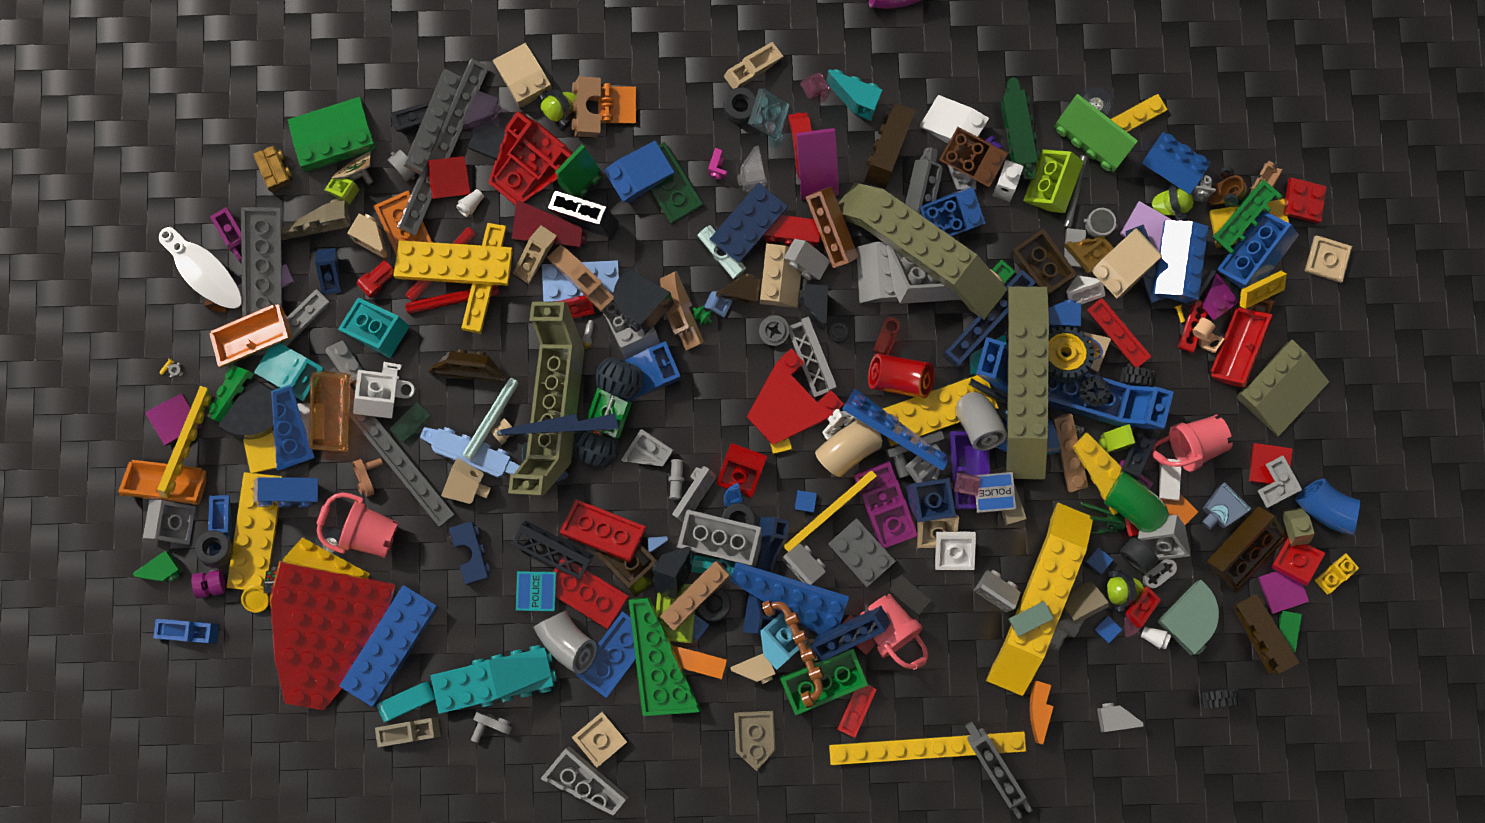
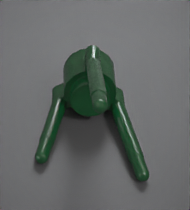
(1115, 522)

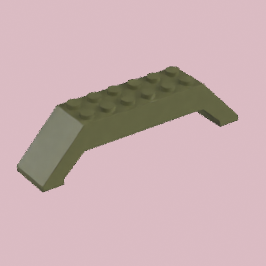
(924, 246)
(1027, 382)
(554, 397)

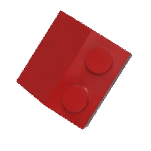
(741, 467)

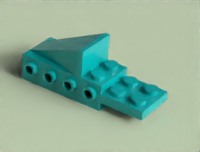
(494, 679)

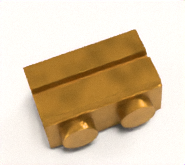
(272, 168)

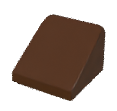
(1264, 306)

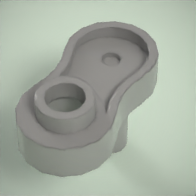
(500, 725)

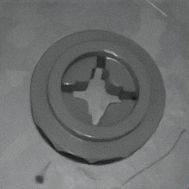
(766, 334)

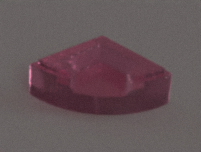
(1130, 628)

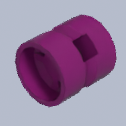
(215, 582)

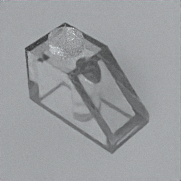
(752, 171)

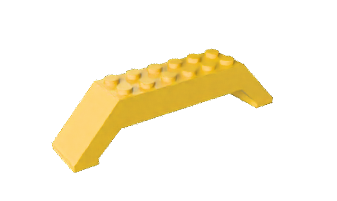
(1050, 583)

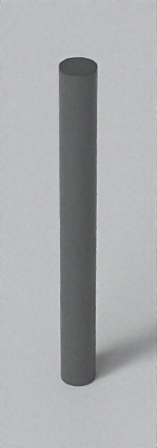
(1074, 197)

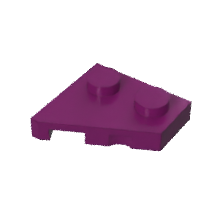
(1218, 298)

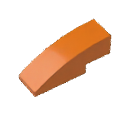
(1039, 711)

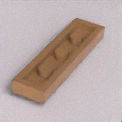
(1072, 466)

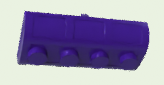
(966, 461)

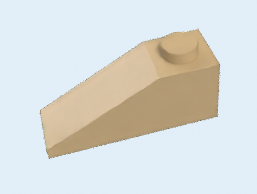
(534, 254)

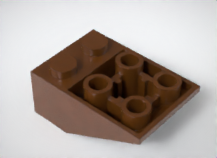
(974, 156)

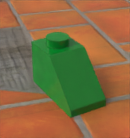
(161, 568)

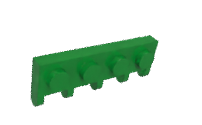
(1245, 214)

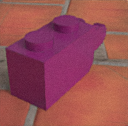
(229, 231)

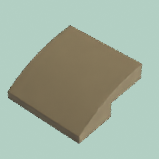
(1084, 602)

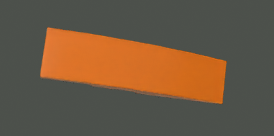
(700, 662)

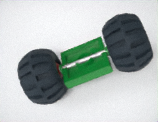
(616, 381)

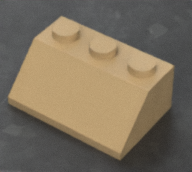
(779, 280)

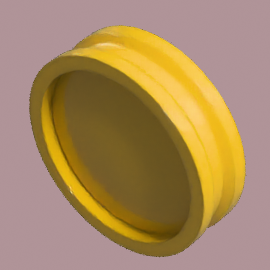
(254, 598)

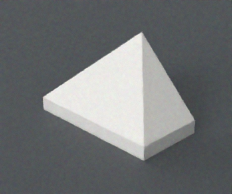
(1085, 289)

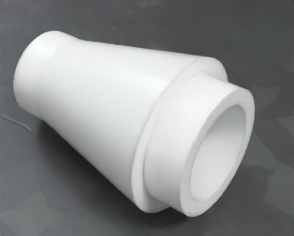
(469, 203)
(1156, 637)

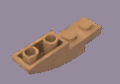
(581, 277)
(680, 314)

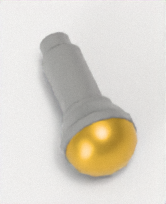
(586, 339)

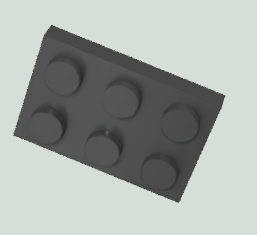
(862, 552)

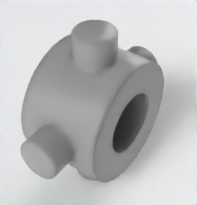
(175, 370)

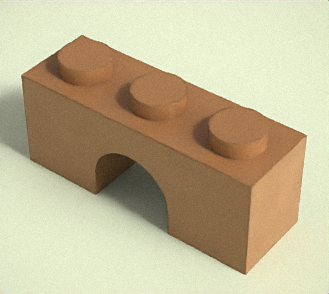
(585, 90)

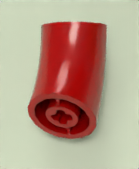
(901, 376)

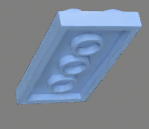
(558, 288)

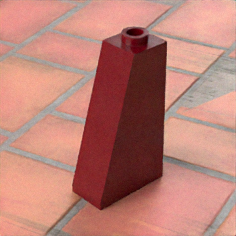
(529, 219)

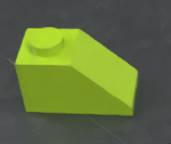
(1117, 439)

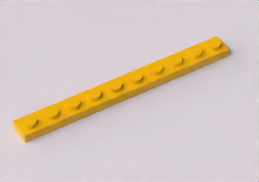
(920, 748)

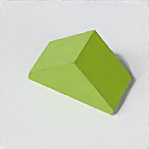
(342, 189)

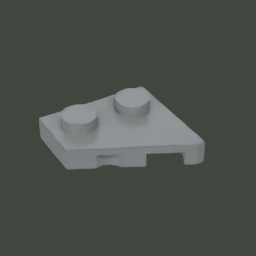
(647, 450)
(923, 470)

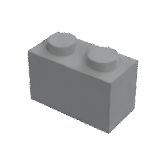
(806, 259)

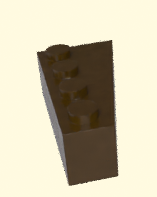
(889, 145)
(1265, 635)

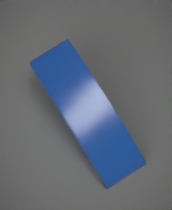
(219, 519)
(186, 631)

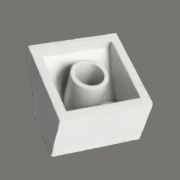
(374, 394)

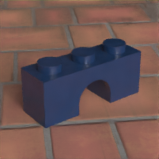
(476, 569)

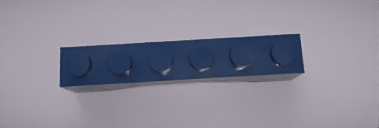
(773, 537)

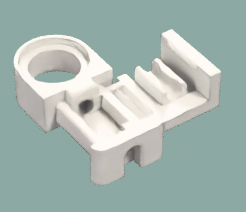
(399, 383)
(837, 420)

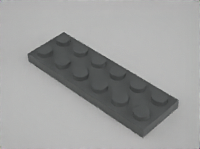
(261, 258)

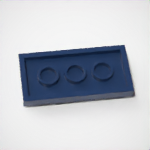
(748, 223)

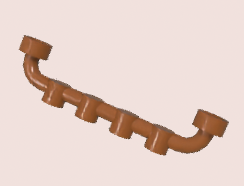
(807, 655)

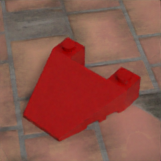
(785, 406)

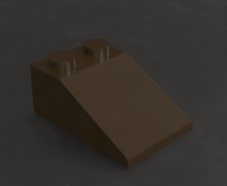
(634, 575)

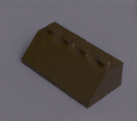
(1247, 548)

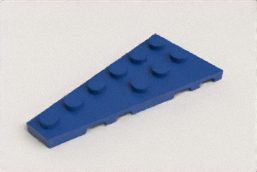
(889, 425)
(816, 607)

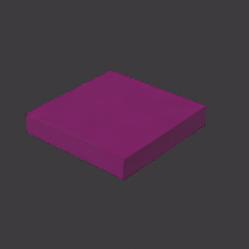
(1282, 591)

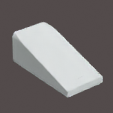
(1169, 481)

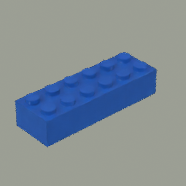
(389, 646)

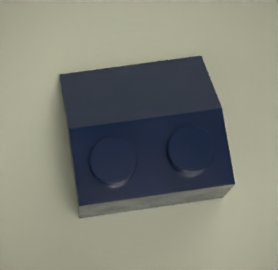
(931, 500)

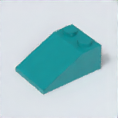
(374, 327)

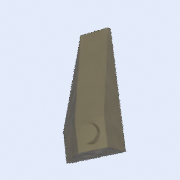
(323, 219)

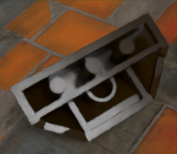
(468, 366)

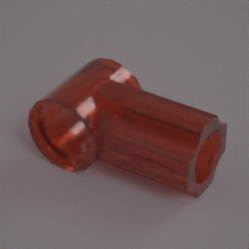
(886, 338)

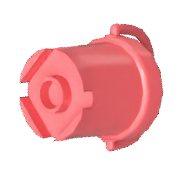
(1195, 443)
(363, 529)
(899, 632)

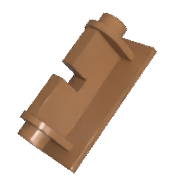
(1269, 174)

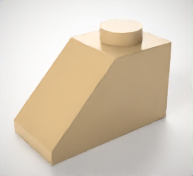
(756, 669)

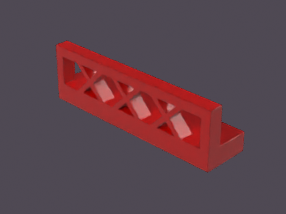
(1119, 333)

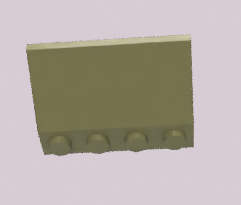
(1283, 388)

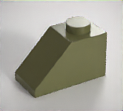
(1298, 526)

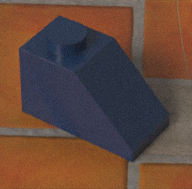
(328, 270)

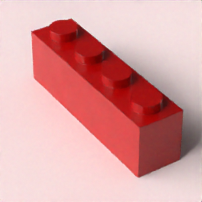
(790, 228)

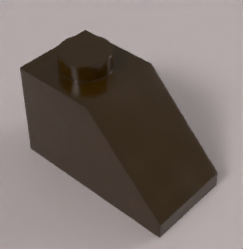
(741, 289)

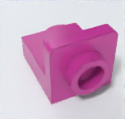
(717, 161)

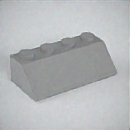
(721, 538)

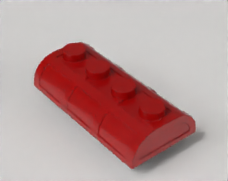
(1241, 347)

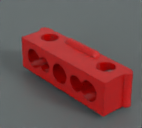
(1188, 329)

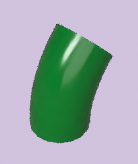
(1137, 503)

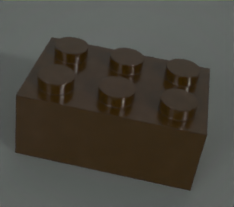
(1043, 262)

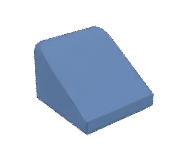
(718, 305)
(656, 542)

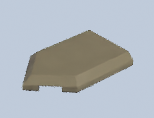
(755, 736)

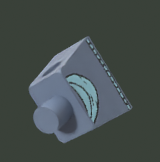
(1223, 507)

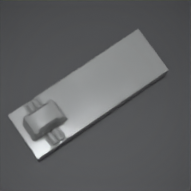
(702, 481)

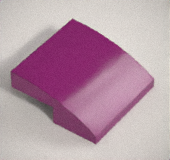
(170, 418)

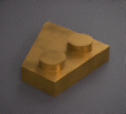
(1089, 251)

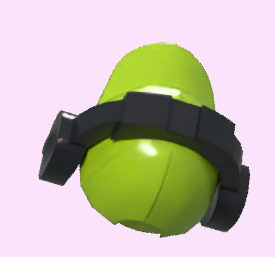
(557, 106)
(1174, 202)
(1122, 590)

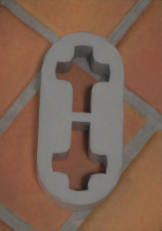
(1162, 577)

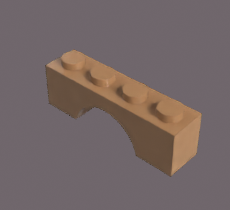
(695, 595)

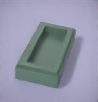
(1030, 618)

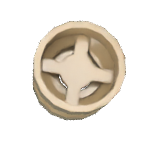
(503, 425)

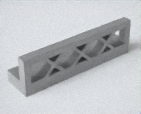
(818, 354)

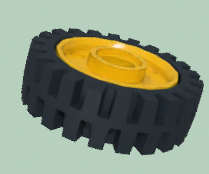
(1079, 355)

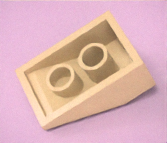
(522, 75)
(1126, 263)

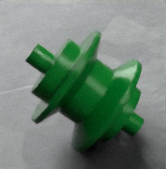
(702, 315)

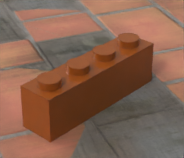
(832, 227)

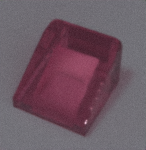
(814, 85)
(967, 484)

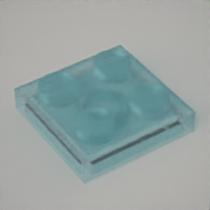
(768, 113)

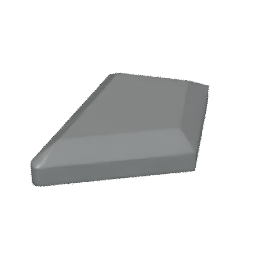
(961, 180)

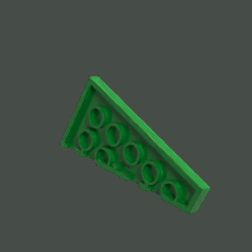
(660, 675)

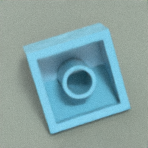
(778, 641)

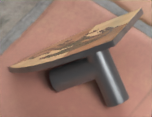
(356, 169)

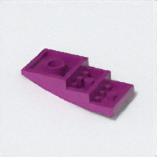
(817, 161)
(886, 506)

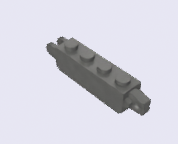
(924, 180)
(997, 769)

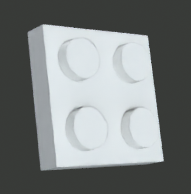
(955, 550)

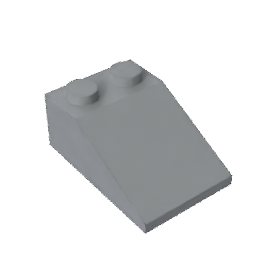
(997, 591)

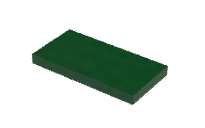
(675, 193)

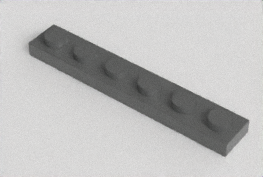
(432, 121)

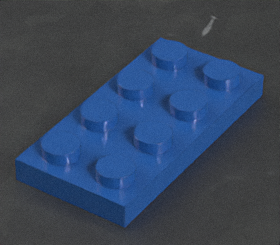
(613, 657)

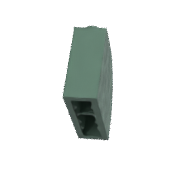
(1192, 618)

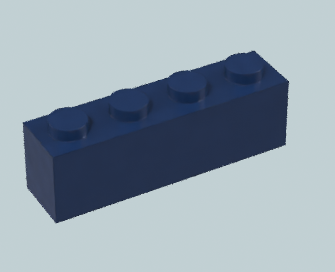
(850, 633)

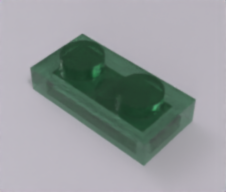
(410, 422)

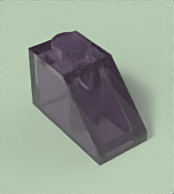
(481, 111)

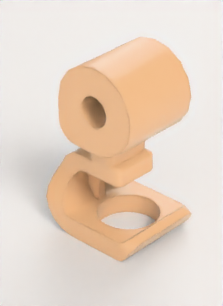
(1206, 337)

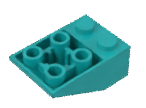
(856, 95)
(287, 367)

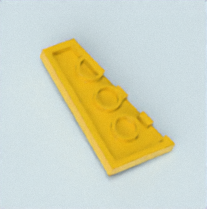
(1099, 464)

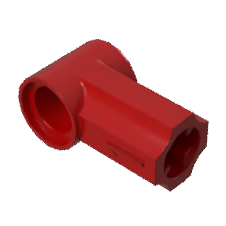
(372, 282)

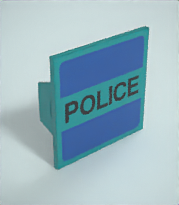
(535, 591)

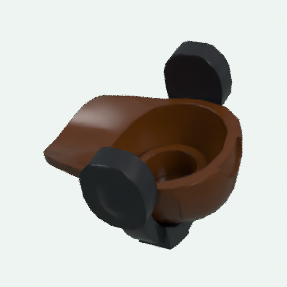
(1230, 190)

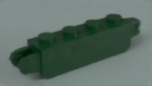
(1019, 129)

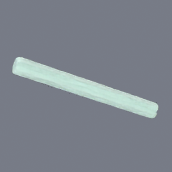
(490, 419)

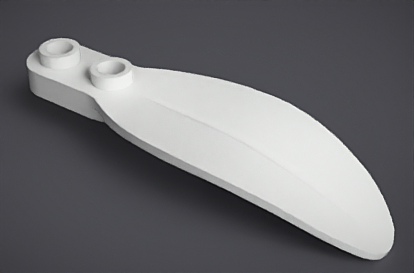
(202, 270)

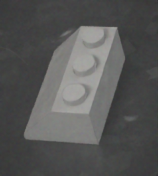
(874, 274)

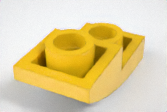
(1336, 574)

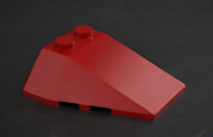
(527, 159)

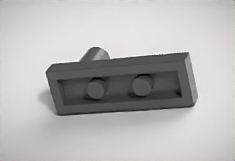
(897, 452)

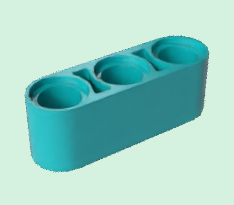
(406, 701)

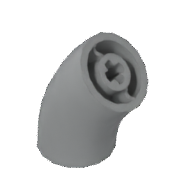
(980, 421)
(567, 642)

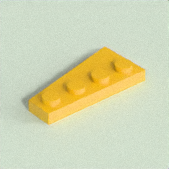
(311, 555)

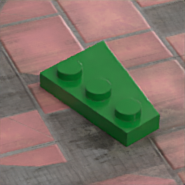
(232, 386)

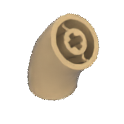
(848, 447)

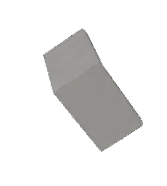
(1284, 484)

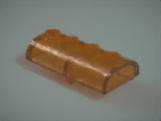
(329, 411)

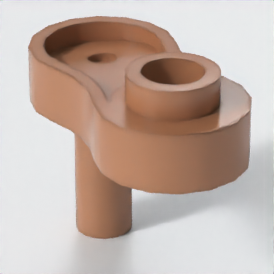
(365, 486)

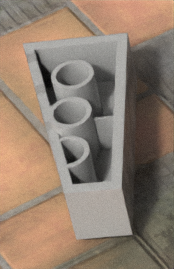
(584, 781)

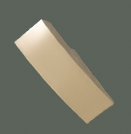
(753, 66)

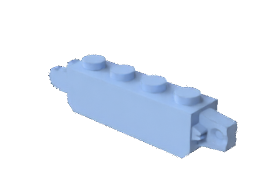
(452, 446)

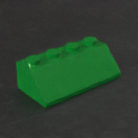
(841, 677)

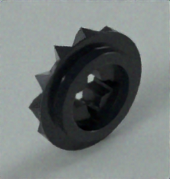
(1089, 397)

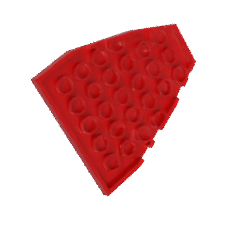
(321, 628)

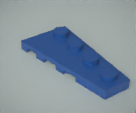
(289, 431)

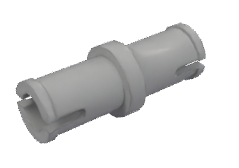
(676, 479)

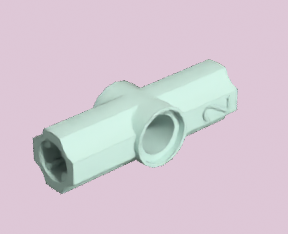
(728, 264)

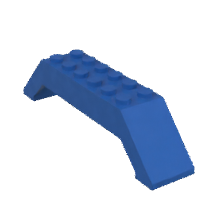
(1126, 405)

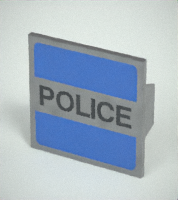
(996, 493)

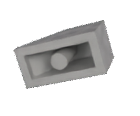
(1116, 718)

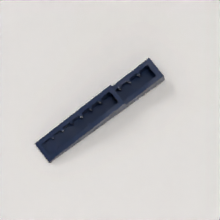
(563, 425)

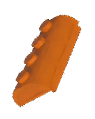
(250, 335)
(144, 478)

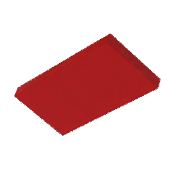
(603, 530)
(589, 595)

